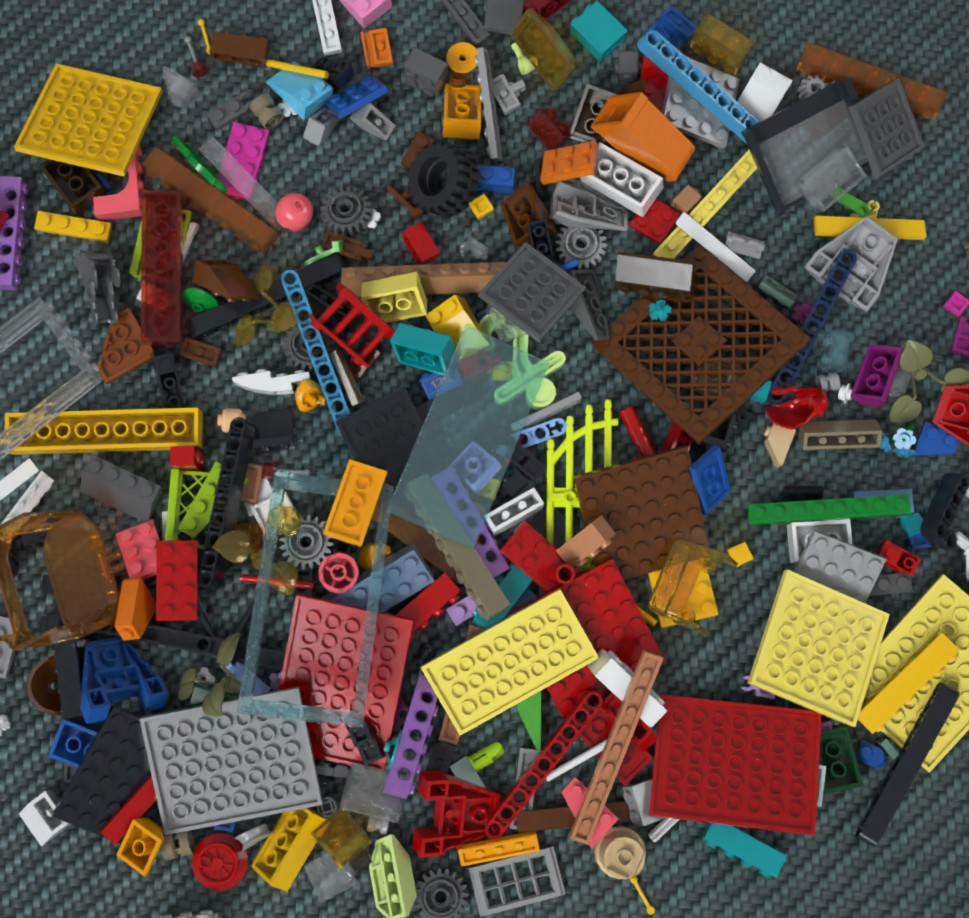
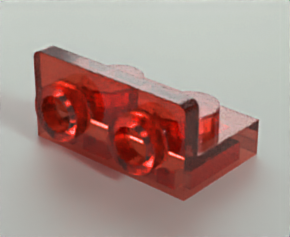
(549, 128)

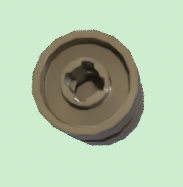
(266, 111)
(170, 845)

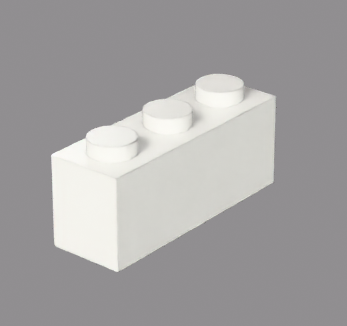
(514, 512)

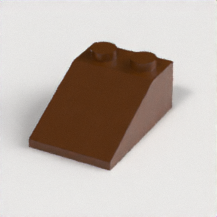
(524, 207)

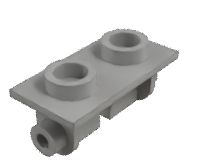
(744, 245)

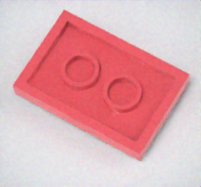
(139, 549)

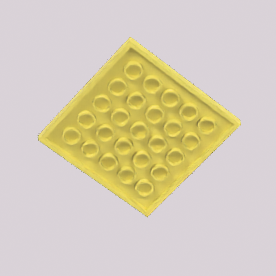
(819, 648)

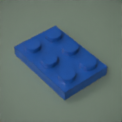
(356, 96)
(710, 479)

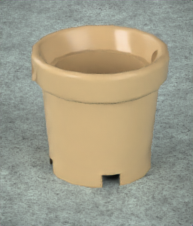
(620, 853)

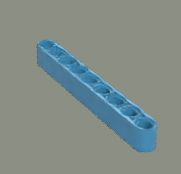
(696, 82)
(316, 342)

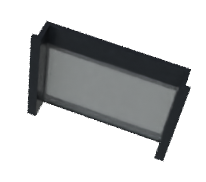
(800, 137)

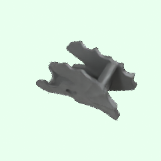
(102, 294)

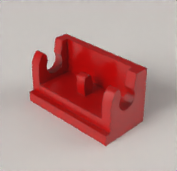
(420, 244)

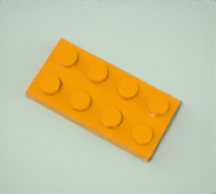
(355, 503)

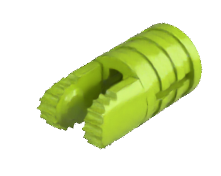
(486, 756)

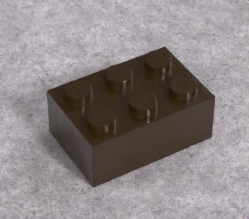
(74, 184)

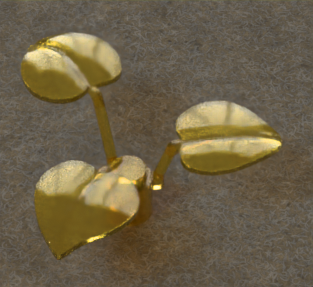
(281, 318)
(235, 548)

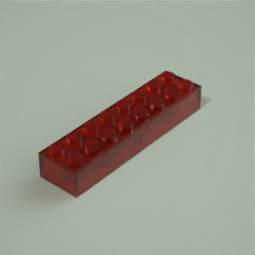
(162, 268)

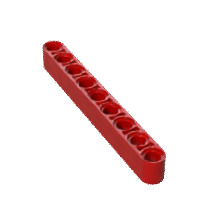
(541, 774)

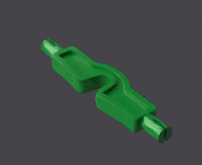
(196, 162)

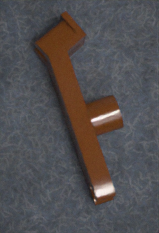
(402, 199)

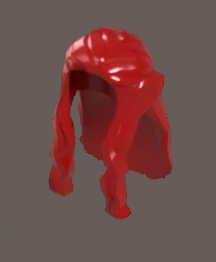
(799, 410)

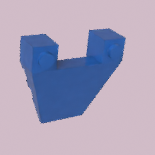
(116, 673)

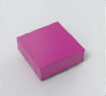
(956, 303)

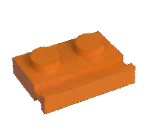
(376, 48)

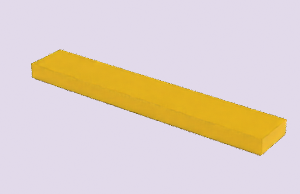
(898, 227)

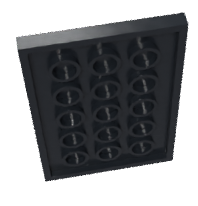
(383, 433)
(107, 773)

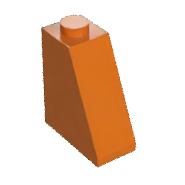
(134, 609)

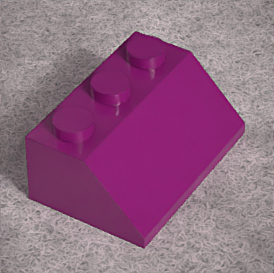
(876, 375)

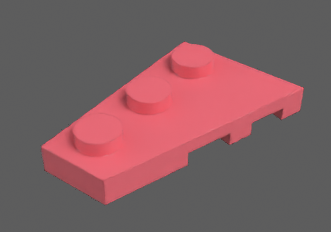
(574, 795)

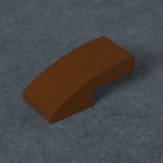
(359, 371)

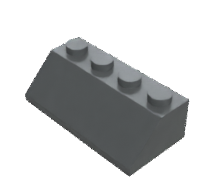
(120, 489)

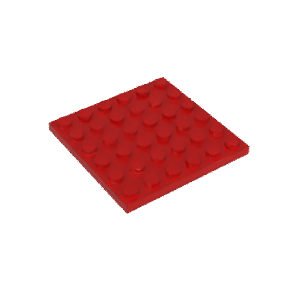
(610, 622)

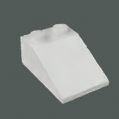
(764, 92)

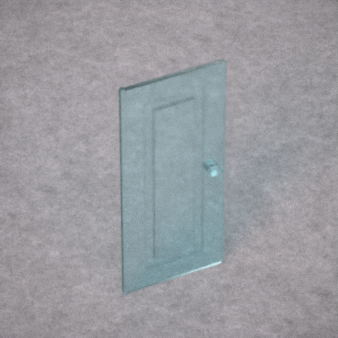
(468, 437)

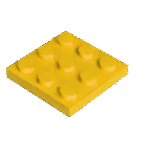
(700, 600)

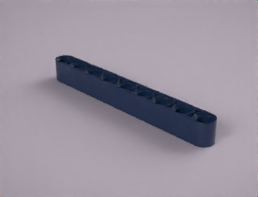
(813, 317)

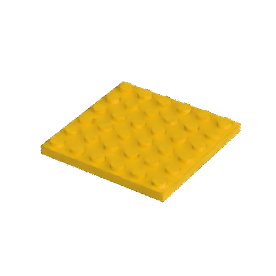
(89, 119)

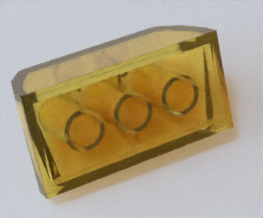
(544, 48)

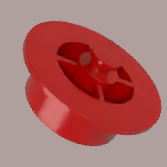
(219, 861)

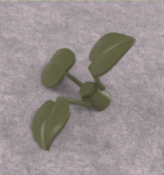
(914, 359)
(213, 700)

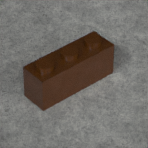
(239, 49)

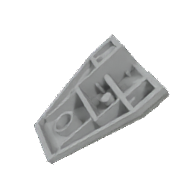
(582, 206)
(874, 253)

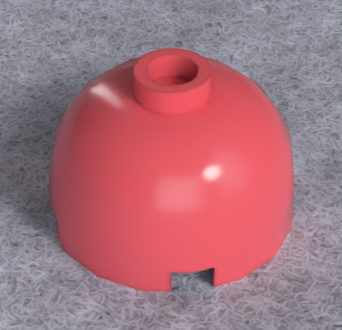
(294, 211)
(338, 573)

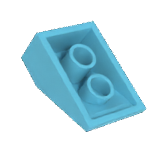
(301, 91)

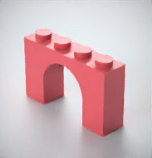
(128, 201)

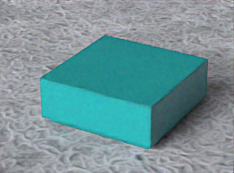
(912, 524)

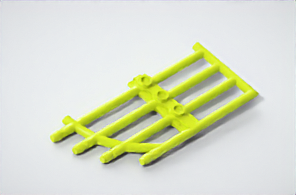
(567, 496)

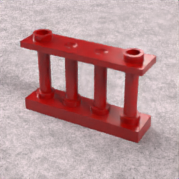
(357, 308)

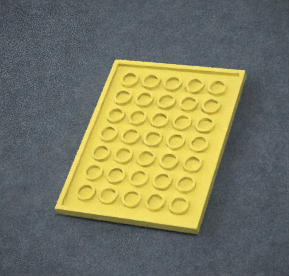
(940, 609)

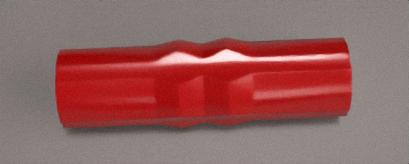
(637, 432)

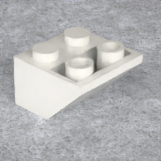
(39, 817)

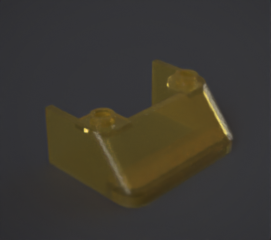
(678, 580)

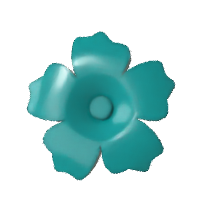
(659, 310)

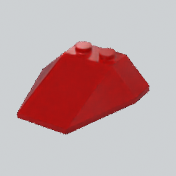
(953, 412)

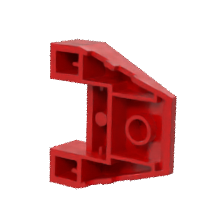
(458, 813)

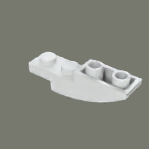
(264, 383)

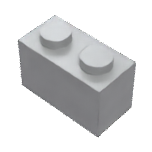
(638, 800)

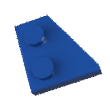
(934, 441)

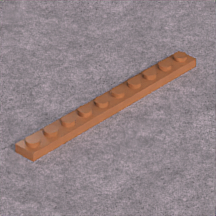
(616, 747)

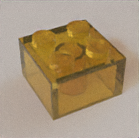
(341, 838)

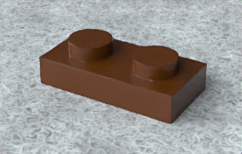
(418, 143)
(200, 352)

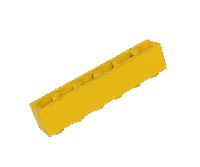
(907, 681)

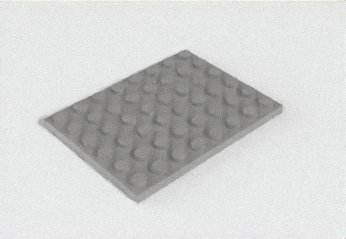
(229, 764)

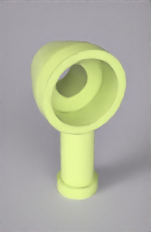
(524, 64)

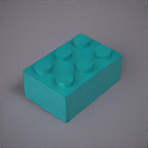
(422, 348)

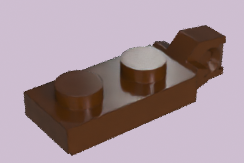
(352, 248)

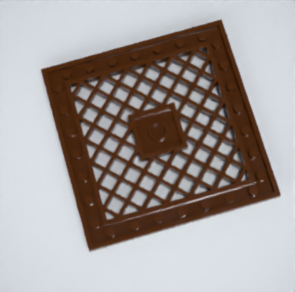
(699, 344)

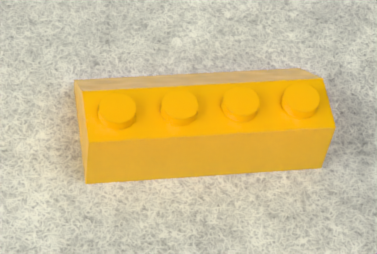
(287, 847)

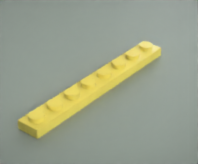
(709, 205)

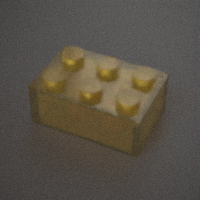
(721, 44)

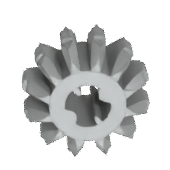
(810, 84)

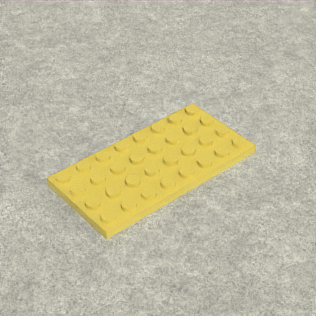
(509, 661)

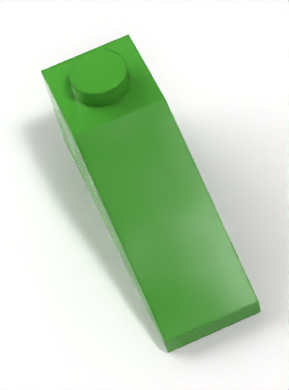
(531, 716)

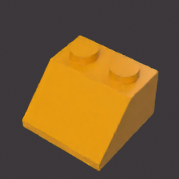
(141, 844)

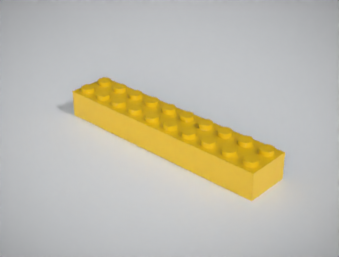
(114, 431)

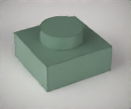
(888, 746)

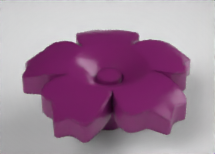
(800, 312)

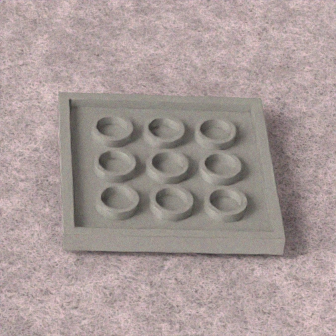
(691, 116)
(840, 565)

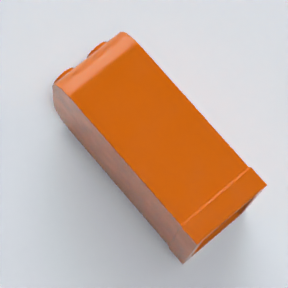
(643, 135)

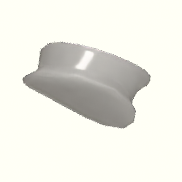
(253, 836)

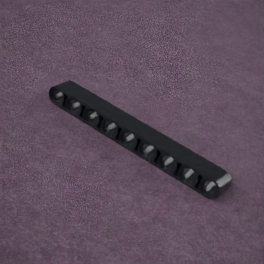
(232, 312)
(232, 472)
(907, 764)

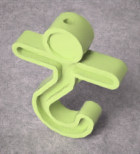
(556, 360)

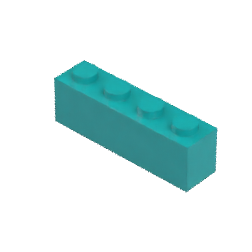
(512, 587)
(745, 847)

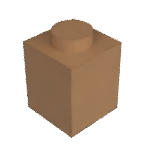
(686, 200)

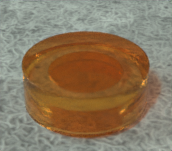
(457, 79)

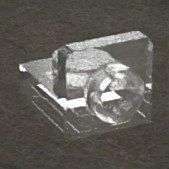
(477, 249)

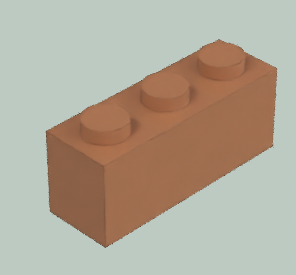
(586, 543)

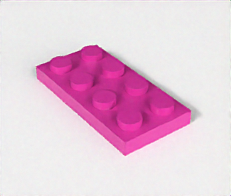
(248, 147)

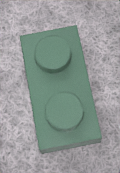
(778, 291)

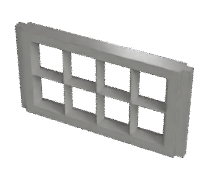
(480, 889)

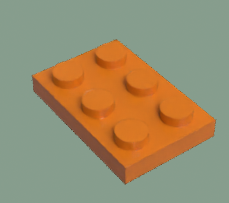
(569, 162)

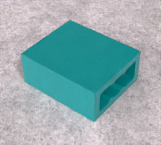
(598, 31)

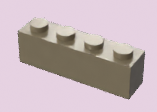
(840, 434)

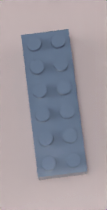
(402, 576)

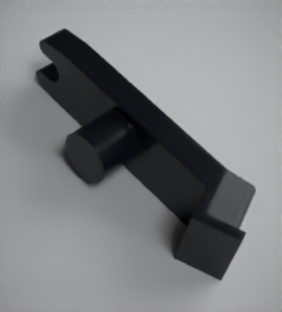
(540, 188)

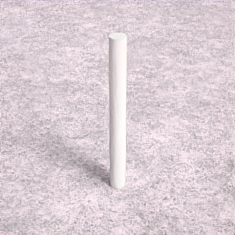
(576, 761)

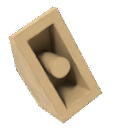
(778, 442)

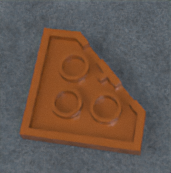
(123, 348)

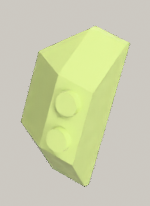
(392, 878)

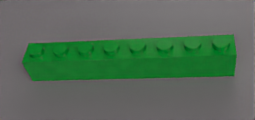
(829, 509)

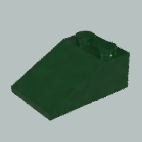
(840, 761)

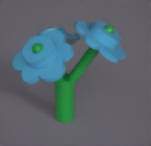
(904, 440)

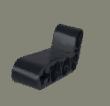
(943, 510)

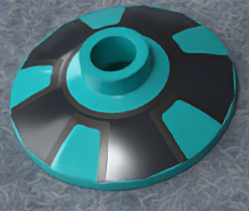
(391, 747)

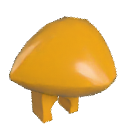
(309, 395)
(366, 555)

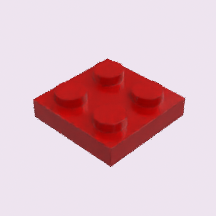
(655, 222)

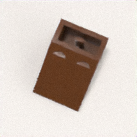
(224, 280)

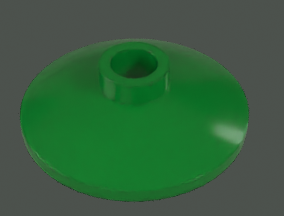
(199, 299)

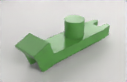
(855, 204)
(337, 247)

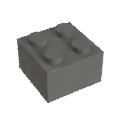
(426, 72)

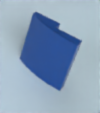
(674, 27)

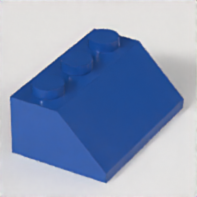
(72, 741)

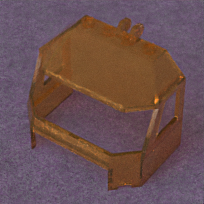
(77, 571)

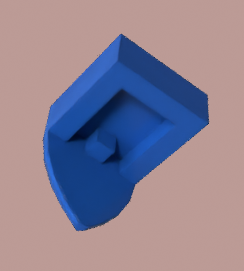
(871, 755)

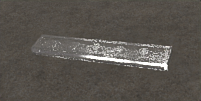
(241, 180)

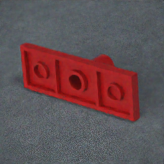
(537, 558)

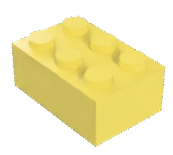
(395, 297)

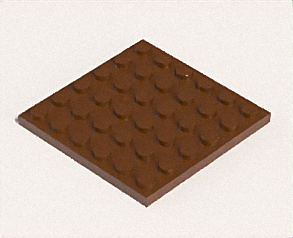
(647, 506)

